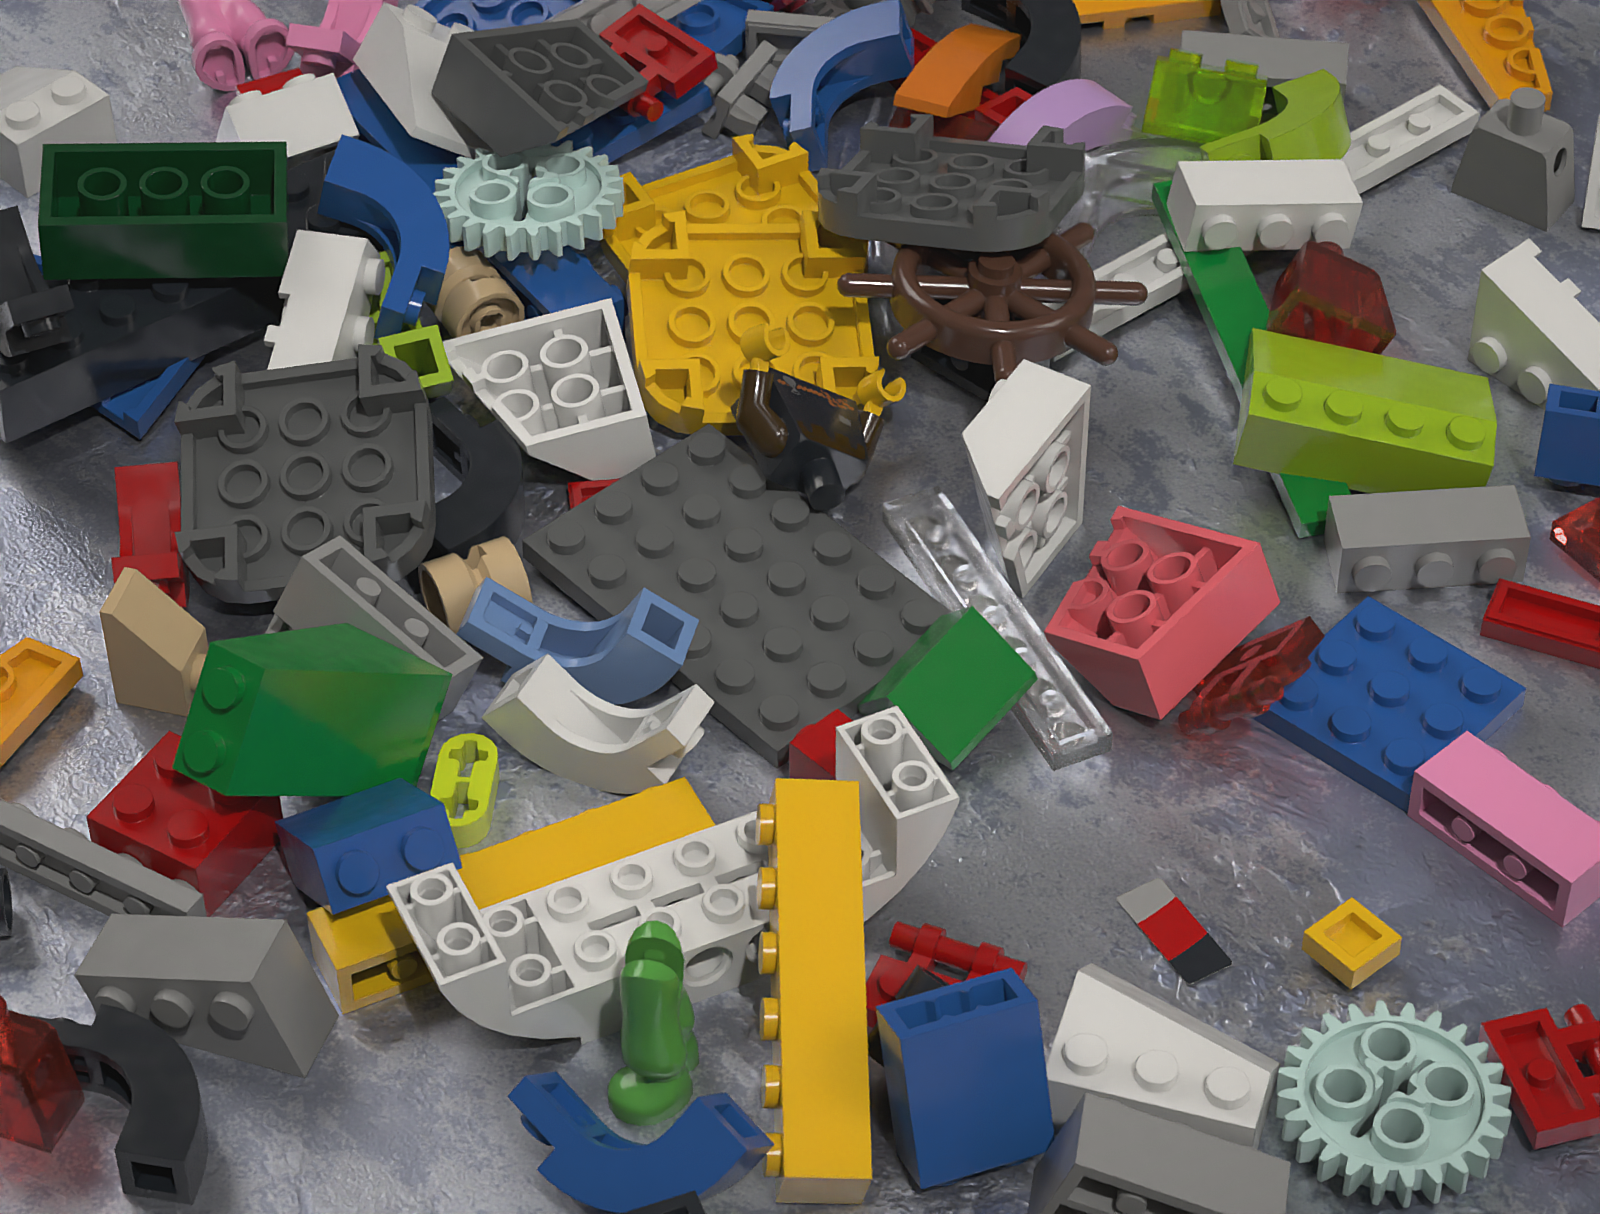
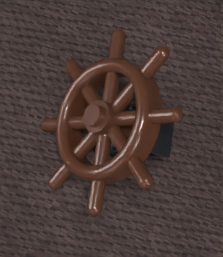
(991, 310)

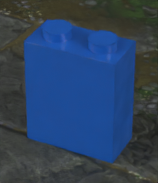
(364, 842)
(966, 1078)

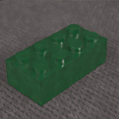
(164, 210)

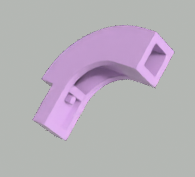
(1080, 108)

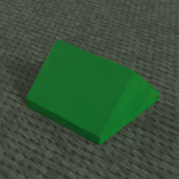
(953, 684)

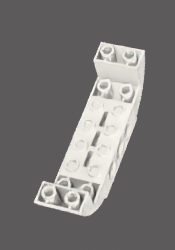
(557, 953)

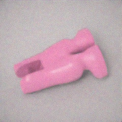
(227, 31)

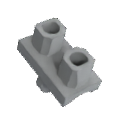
(734, 90)

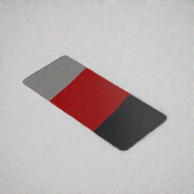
(1174, 931)

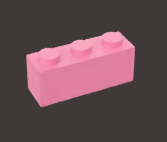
(1510, 826)

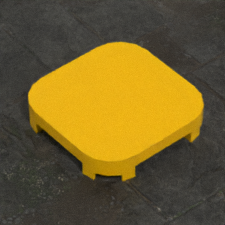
(746, 187)
(710, 283)

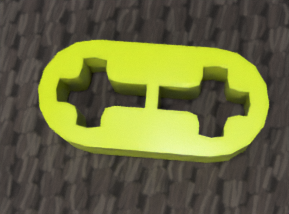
(476, 791)

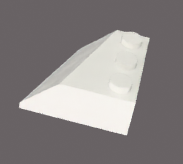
(561, 389)
(1030, 467)
(1156, 1061)

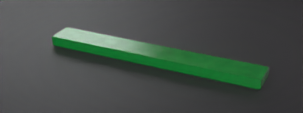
(1230, 309)

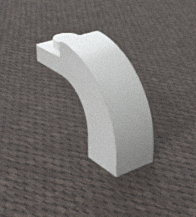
(589, 739)

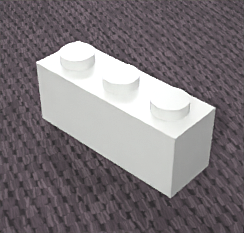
(1263, 204)

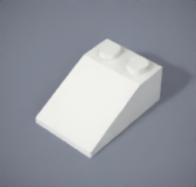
(402, 63)
(47, 108)

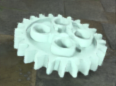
(563, 205)
(1357, 1082)

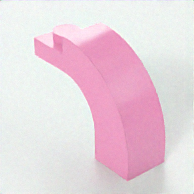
(337, 39)

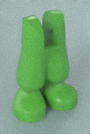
(655, 1030)

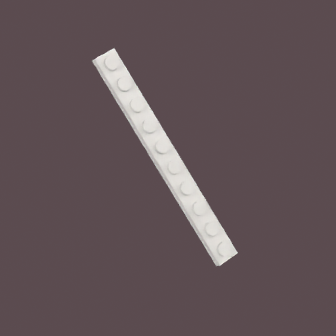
(1375, 154)

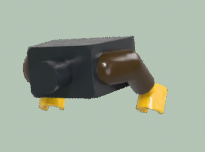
(803, 431)

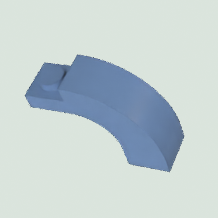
(610, 658)

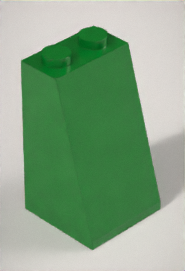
(310, 714)

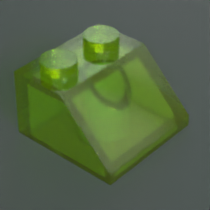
(1201, 99)

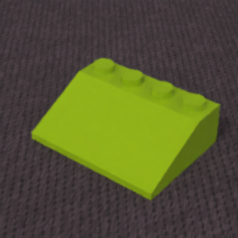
(1362, 418)

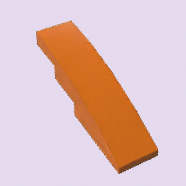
(956, 69)

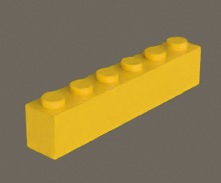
(369, 950)
(816, 992)

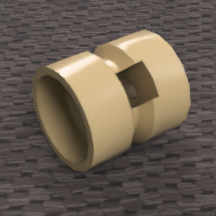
(474, 296)
(450, 581)

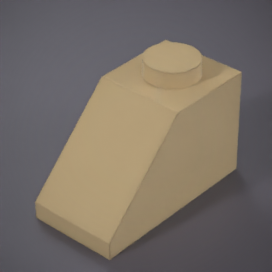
(151, 646)

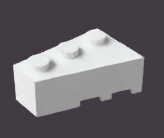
(326, 300)
(1533, 328)

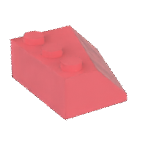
(1160, 609)

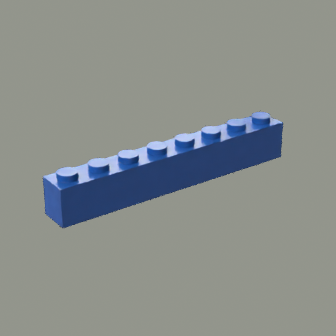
(540, 284)

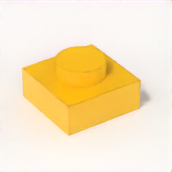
(1351, 943)

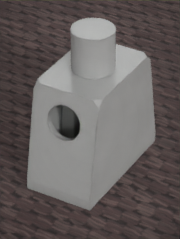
(1519, 161)

